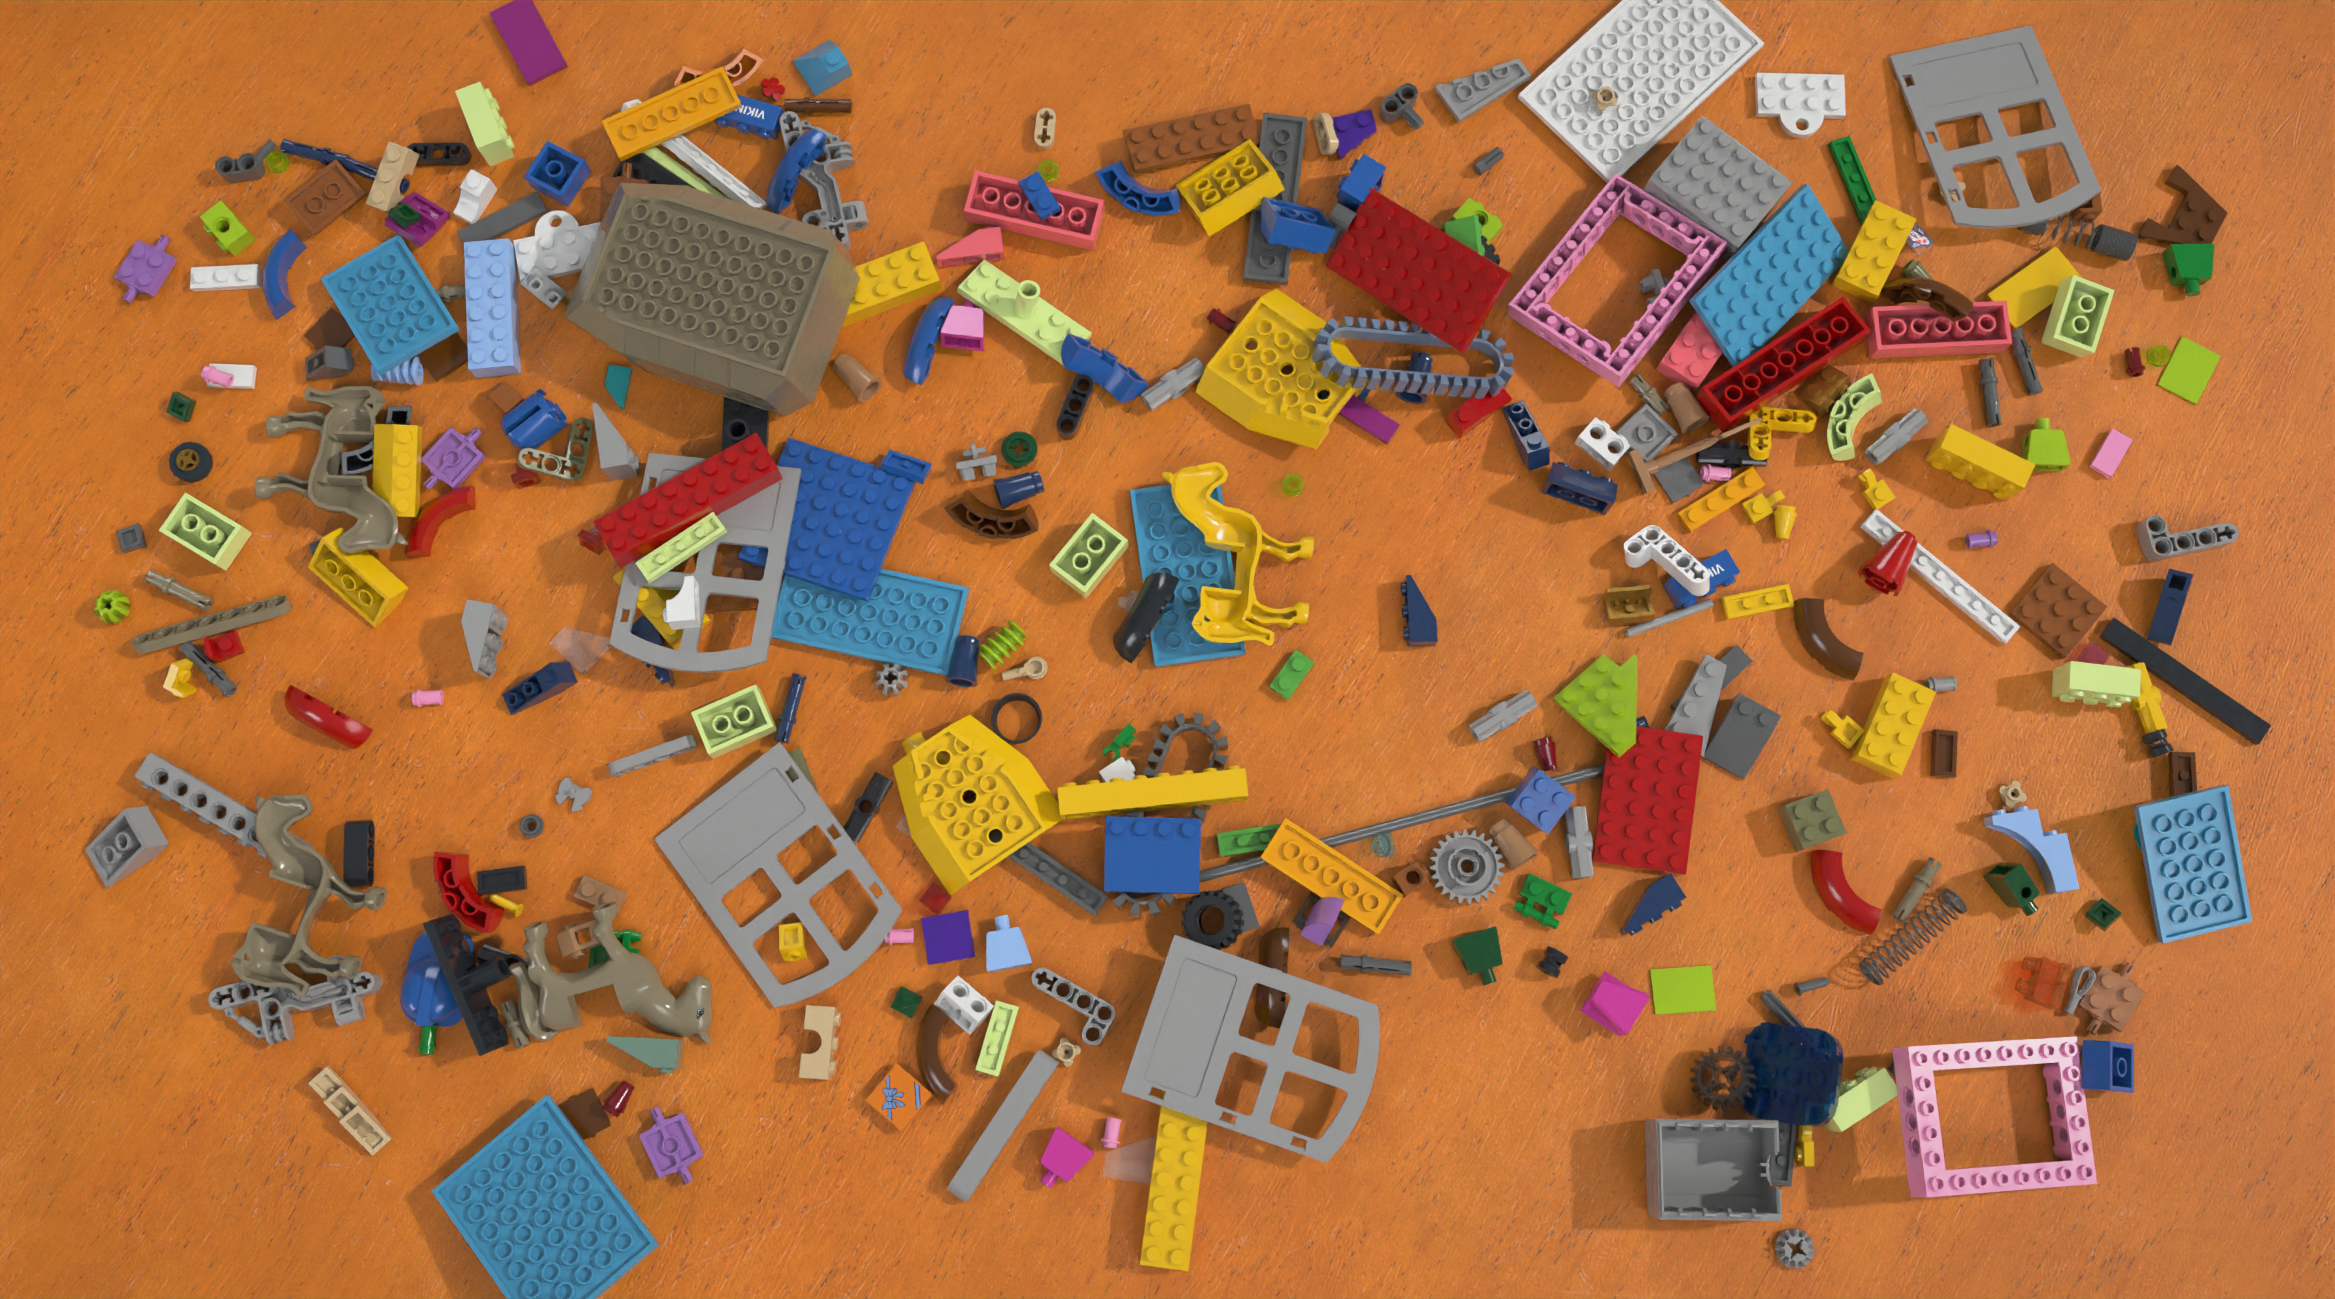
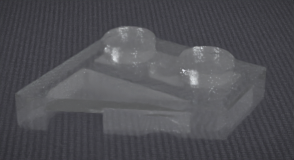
(580, 647)
(1131, 1161)

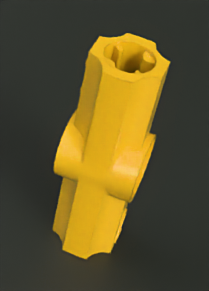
(2148, 703)

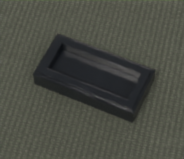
(502, 880)

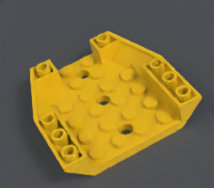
(1254, 389)
(957, 833)

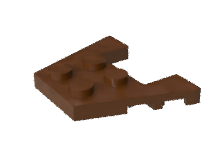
(2196, 218)

